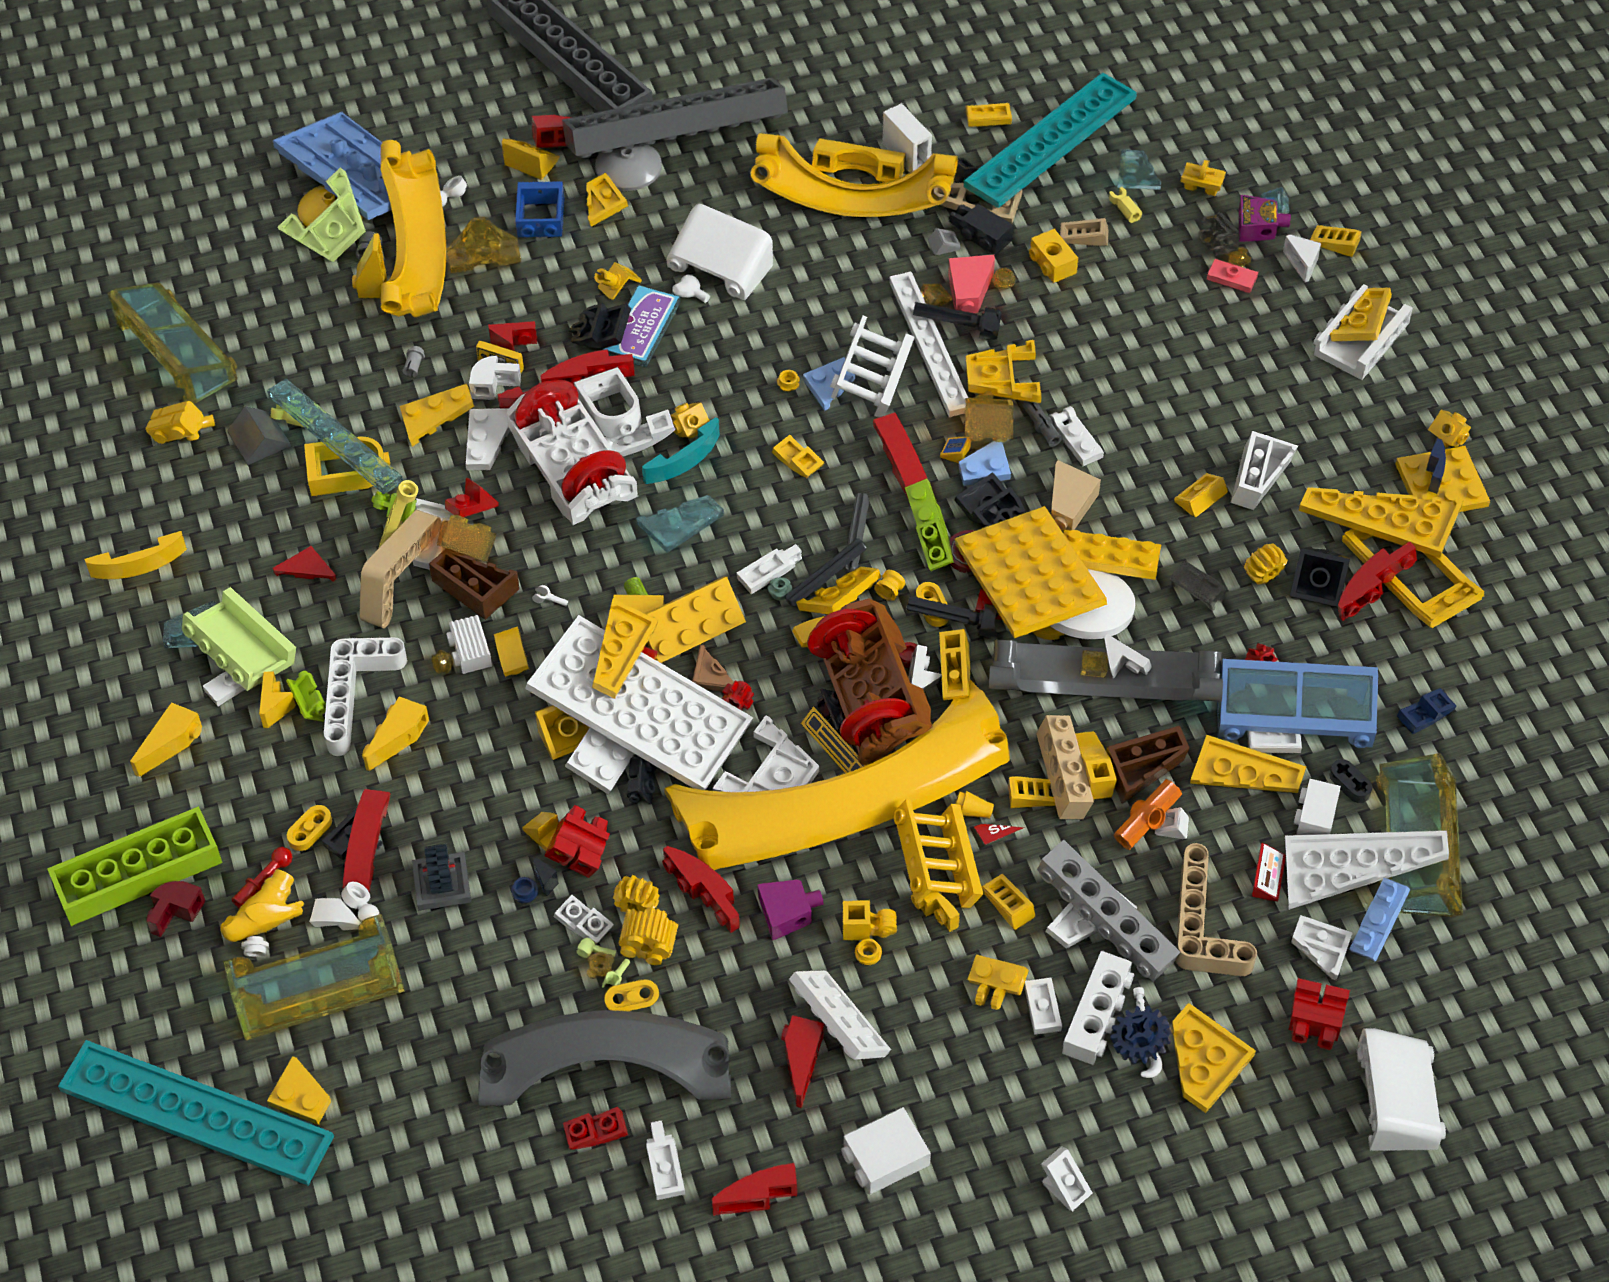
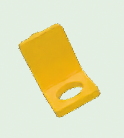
(614, 279)

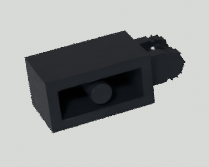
(983, 227)

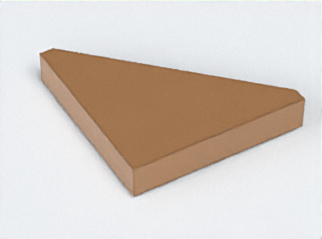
(709, 672)

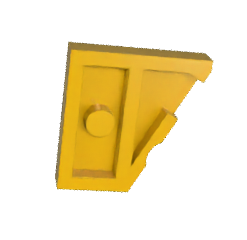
(603, 199)

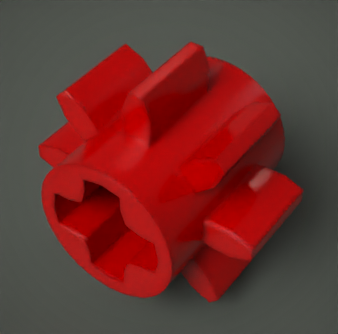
(1261, 653)
(738, 695)

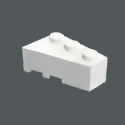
(1260, 467)

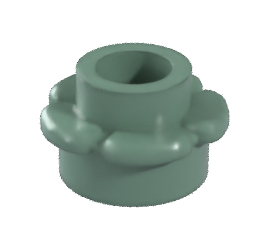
(779, 592)

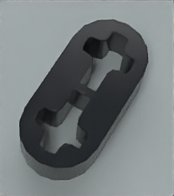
(1350, 781)

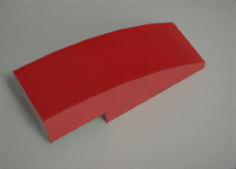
(756, 1190)

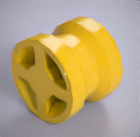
(889, 585)

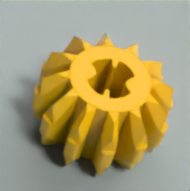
(1265, 563)
(635, 894)

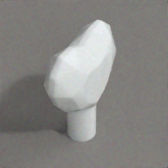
(689, 288)

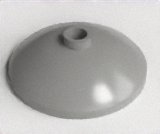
(631, 167)

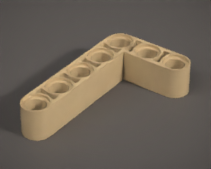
(389, 562)
(1194, 918)

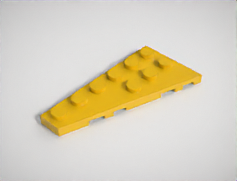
(1387, 516)

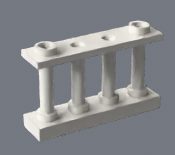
(893, 365)

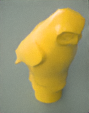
(263, 909)

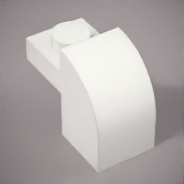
(488, 374)

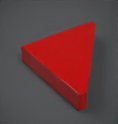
(305, 565)

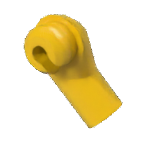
(206, 422)

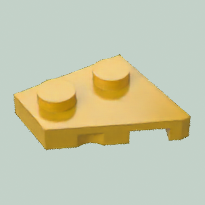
(299, 1094)

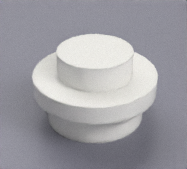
(255, 946)

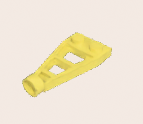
(393, 521)

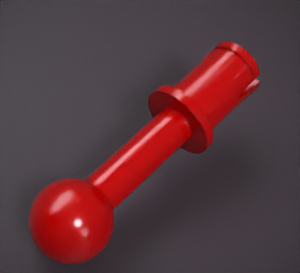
(281, 858)

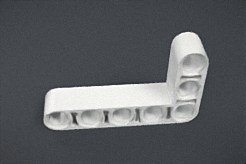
(345, 659)

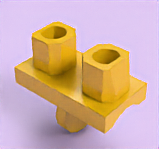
(1204, 177)

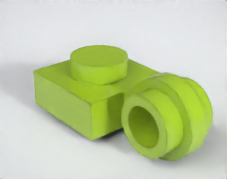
(383, 501)

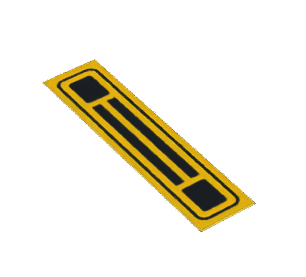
(831, 741)

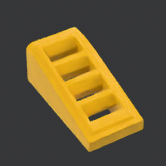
(1347, 239)
(1025, 800)
(1017, 914)

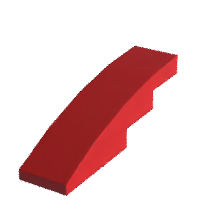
(899, 450)

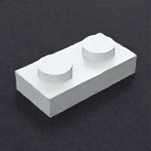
(1042, 1006)

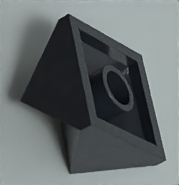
(1320, 576)

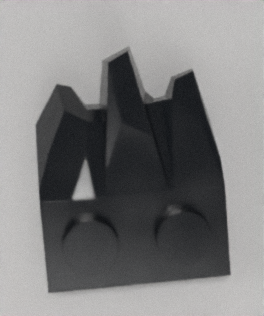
(601, 326)
(989, 501)

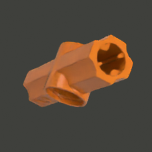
(1147, 814)

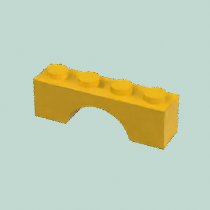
(836, 156)

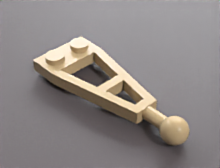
(1006, 211)

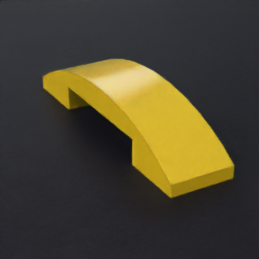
(139, 562)

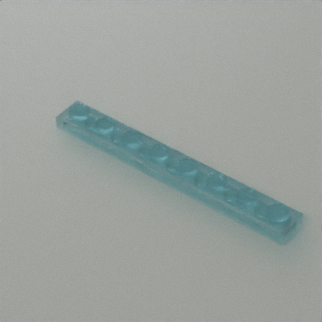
(335, 436)

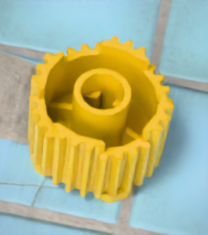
(647, 935)

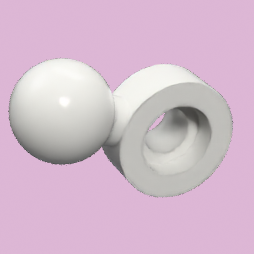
(453, 188)
(356, 897)

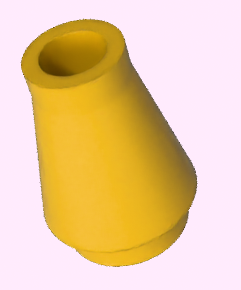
(973, 805)

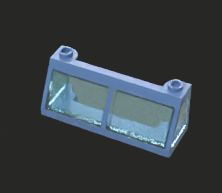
(1298, 700)

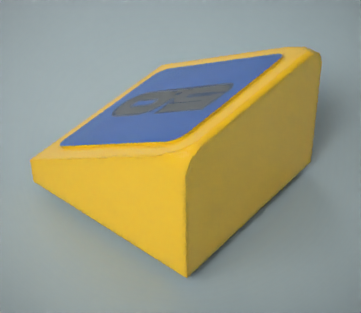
(956, 449)

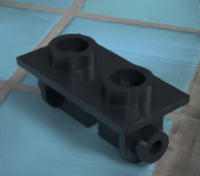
(830, 707)
(642, 786)

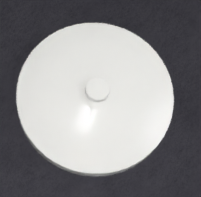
(1106, 619)

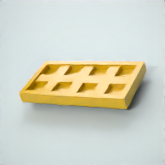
(1115, 554)
(694, 619)

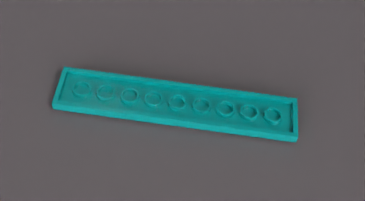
(1049, 140)
(197, 1112)

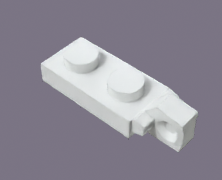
(769, 567)
(664, 1163)

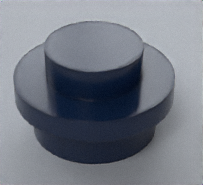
(524, 890)

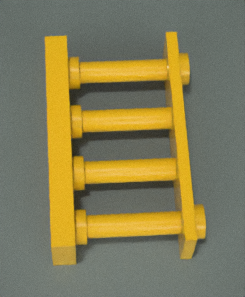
(956, 843)

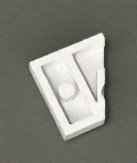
(1322, 944)

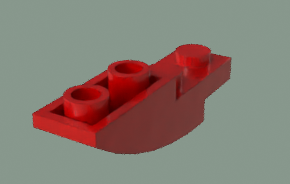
(589, 365)
(1367, 582)
(701, 880)

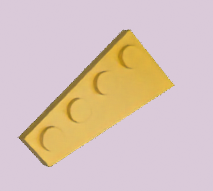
(622, 644)
(1241, 767)

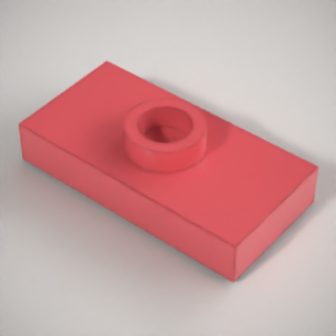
(1232, 276)

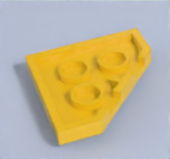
(1206, 1056)

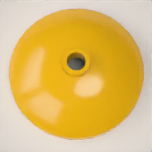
(314, 204)

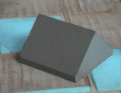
(257, 435)

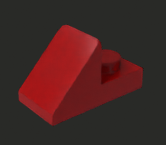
(512, 334)
(472, 502)

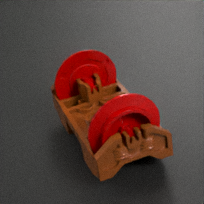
(870, 678)

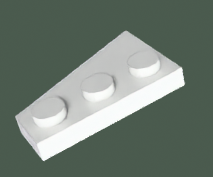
(1070, 927)

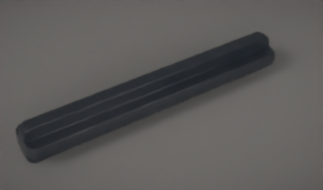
(825, 572)

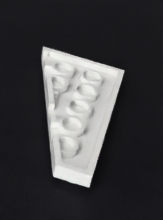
(1341, 862)

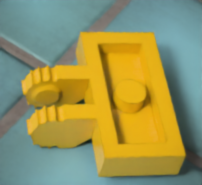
(996, 975)

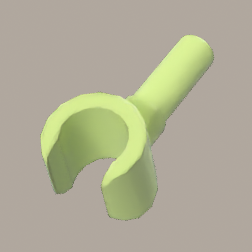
(588, 946)
(615, 978)

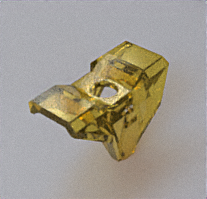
(482, 244)

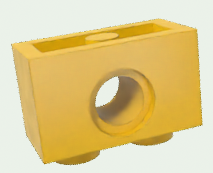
(1053, 255)

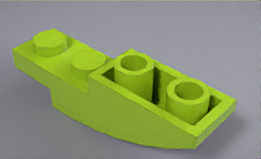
(930, 525)

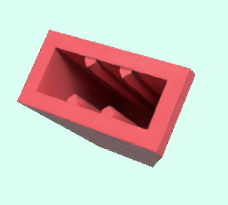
(970, 280)

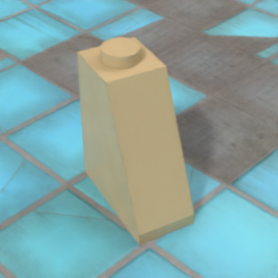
(1072, 495)

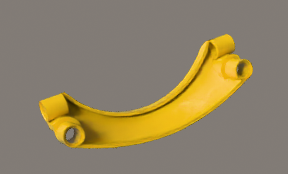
(802, 183)
(419, 230)

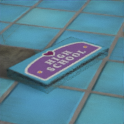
(646, 323)

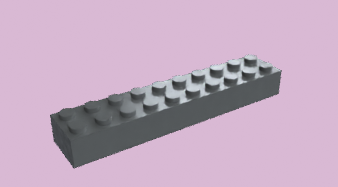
(570, 53)
(674, 117)

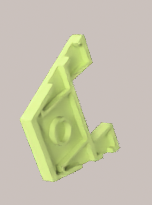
(333, 229)

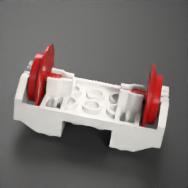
(569, 450)

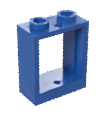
(529, 194)

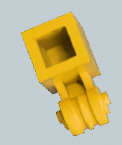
(861, 923)

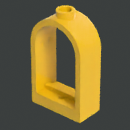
(338, 482)

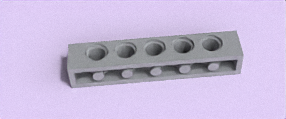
(1105, 896)

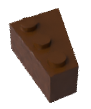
(473, 583)
(1146, 759)

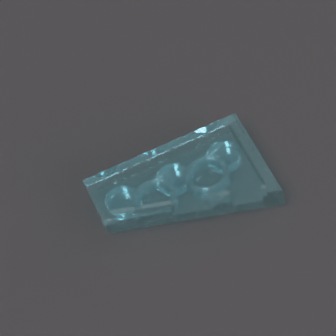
(679, 524)

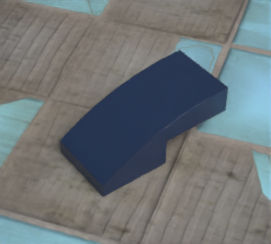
(1436, 465)
(1427, 711)

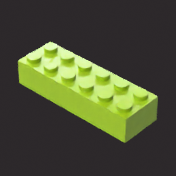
(134, 865)

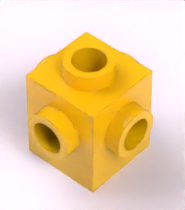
(688, 419)
(1450, 428)

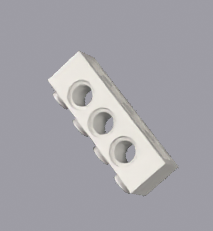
(1107, 970)

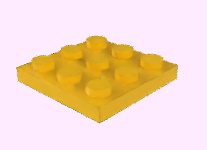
(1458, 481)

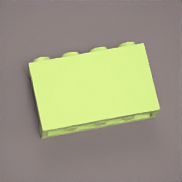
(239, 640)

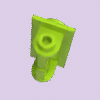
(310, 704)

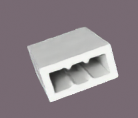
(906, 135)
(886, 1151)

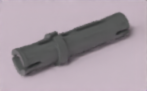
(1042, 423)

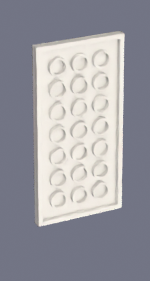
(653, 714)

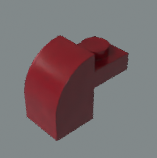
(171, 900)

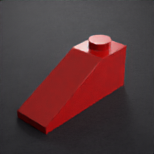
(548, 131)
(802, 1046)

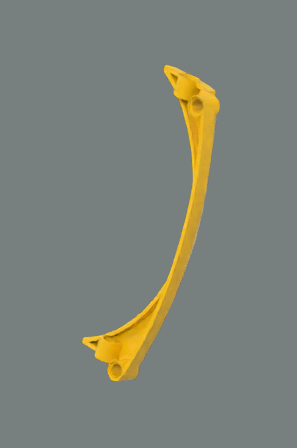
(770, 823)

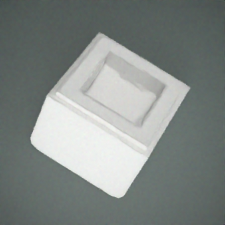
(1174, 825)

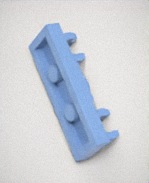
(1379, 919)

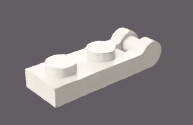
(1077, 436)

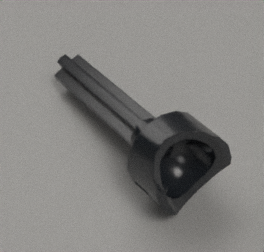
(988, 321)
(984, 620)

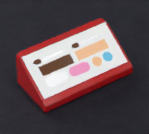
(1268, 873)

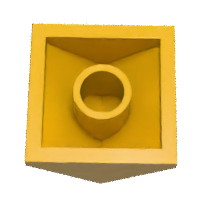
(528, 158)
(559, 731)

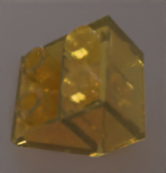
(988, 419)
(465, 538)

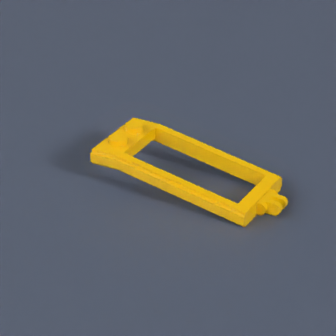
(1436, 609)

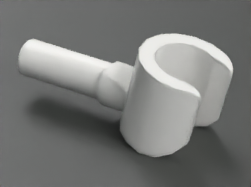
(546, 595)

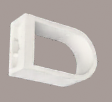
(604, 385)

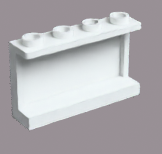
(1360, 356)

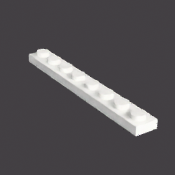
(930, 345)

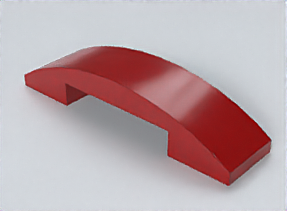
(364, 837)

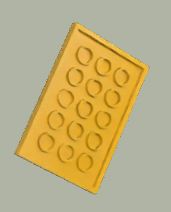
(1030, 572)

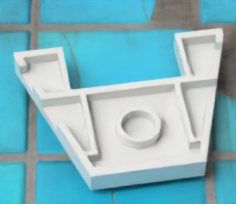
(783, 767)

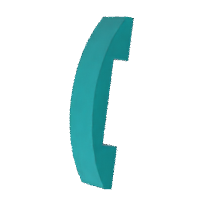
(662, 469)

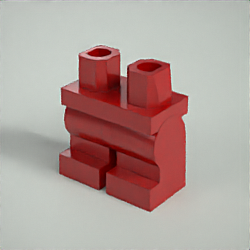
(579, 842)
(1316, 1018)

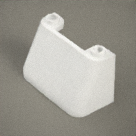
(724, 249)
(1400, 1091)

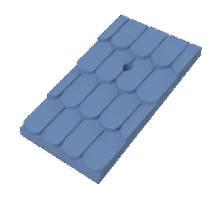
(340, 144)

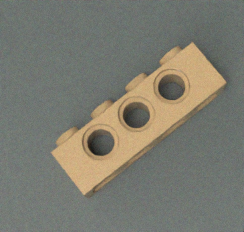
(1064, 767)

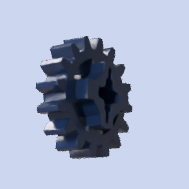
(1141, 1034)

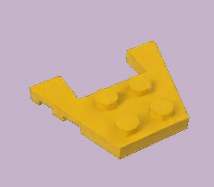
(994, 373)

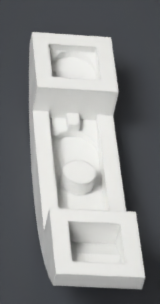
(648, 434)

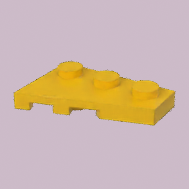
(1366, 318)
(432, 411)
(846, 591)

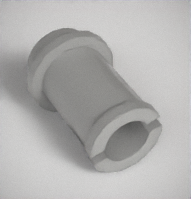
(415, 356)

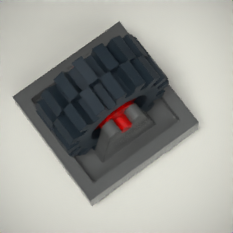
(441, 878)

